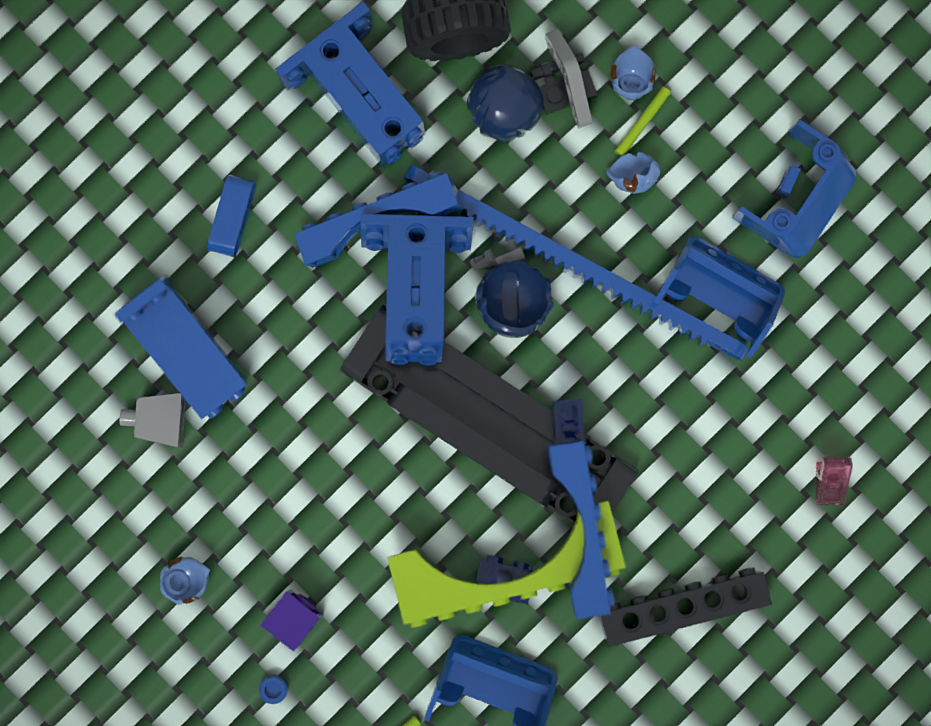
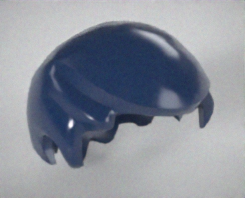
(505, 103)
(514, 299)

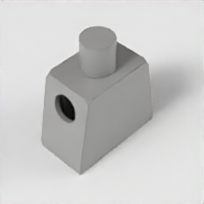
(157, 419)

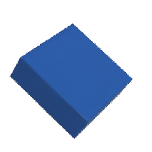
(788, 181)

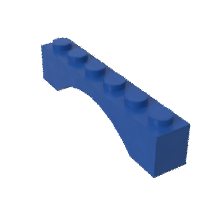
(327, 240)
(588, 589)

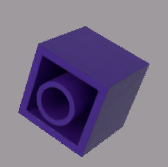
(292, 619)

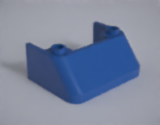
(799, 232)
(727, 287)
(495, 679)

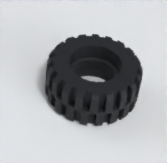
(454, 27)

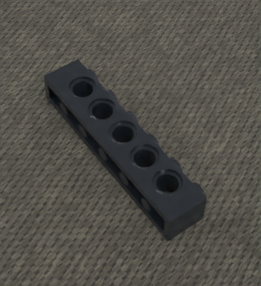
(755, 596)

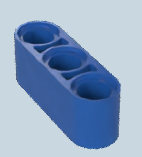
(231, 216)

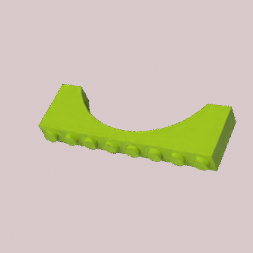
(430, 593)

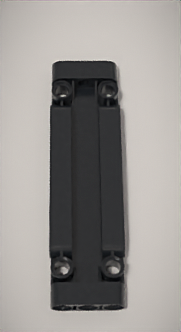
(480, 418)

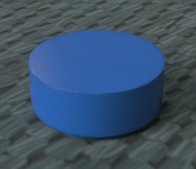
(273, 689)

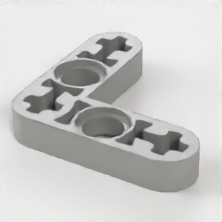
(572, 76)

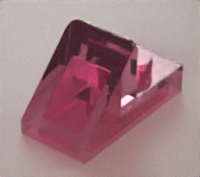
(832, 480)

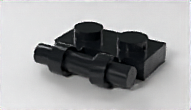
(555, 92)

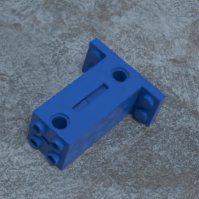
(356, 86)
(415, 279)
(182, 348)

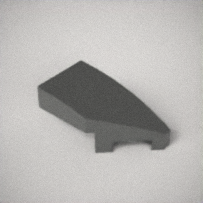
(488, 261)

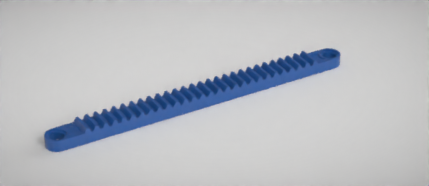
(591, 272)

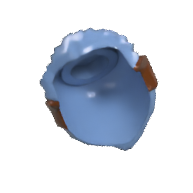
(633, 73)
(634, 173)
(184, 580)

